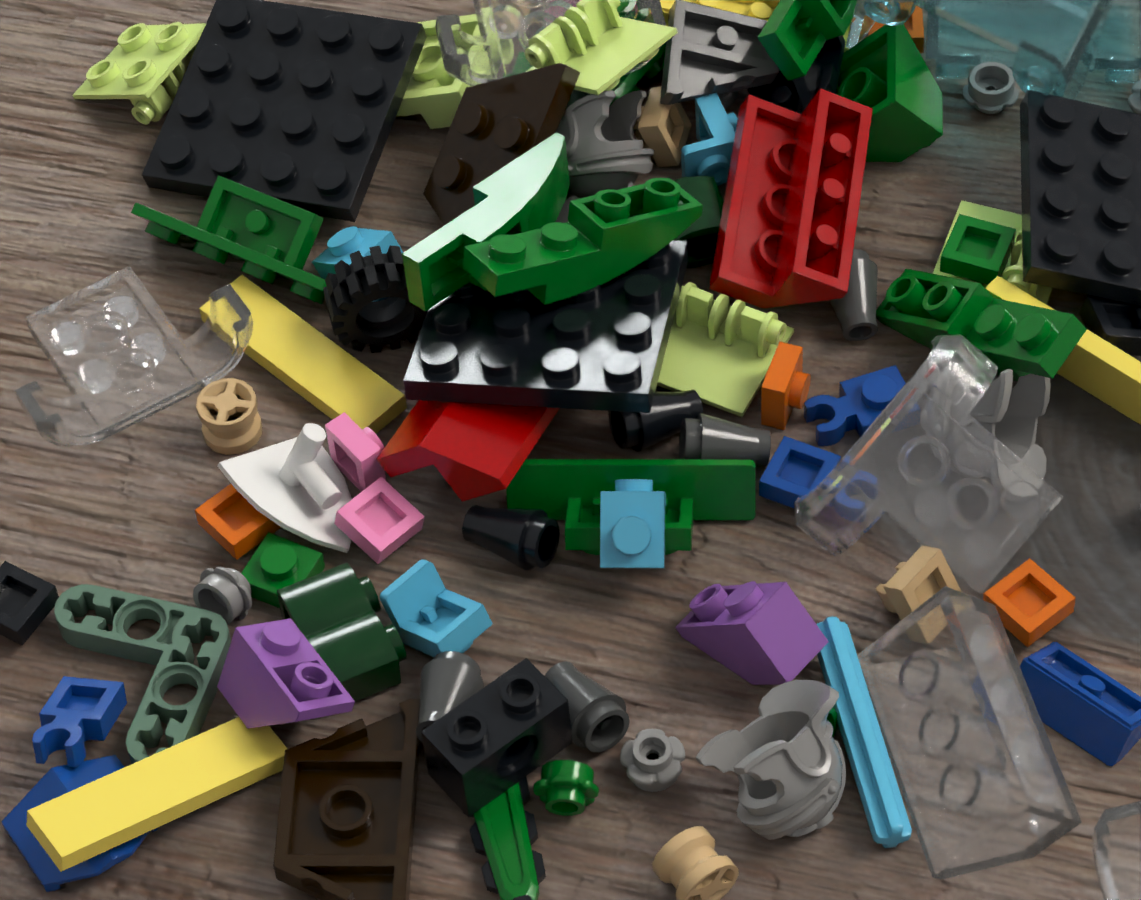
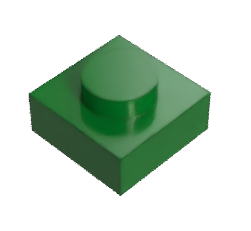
(977, 249)
(278, 565)

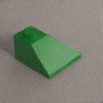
(895, 81)

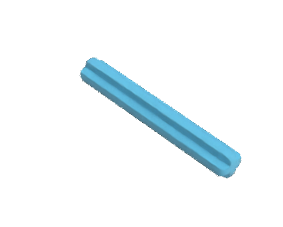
(863, 737)

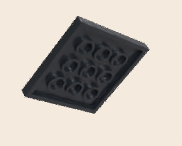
(287, 104)
(1081, 197)
(569, 354)

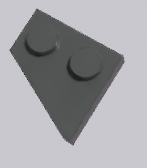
(713, 53)

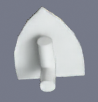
(294, 486)

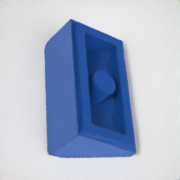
(1083, 703)

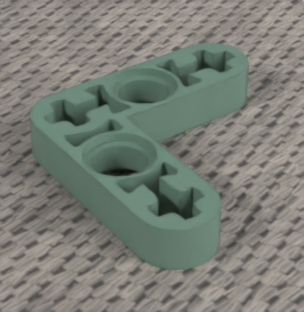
(167, 650)

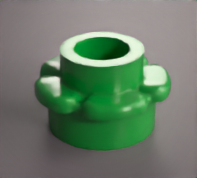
(566, 787)

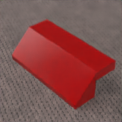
(792, 201)
(468, 443)

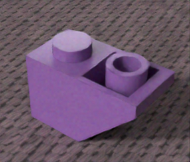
(754, 630)
(279, 677)

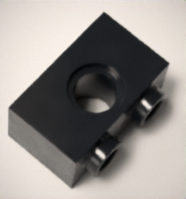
(497, 737)

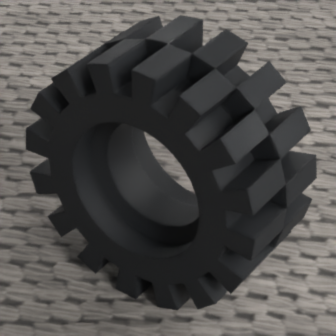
(351, 306)

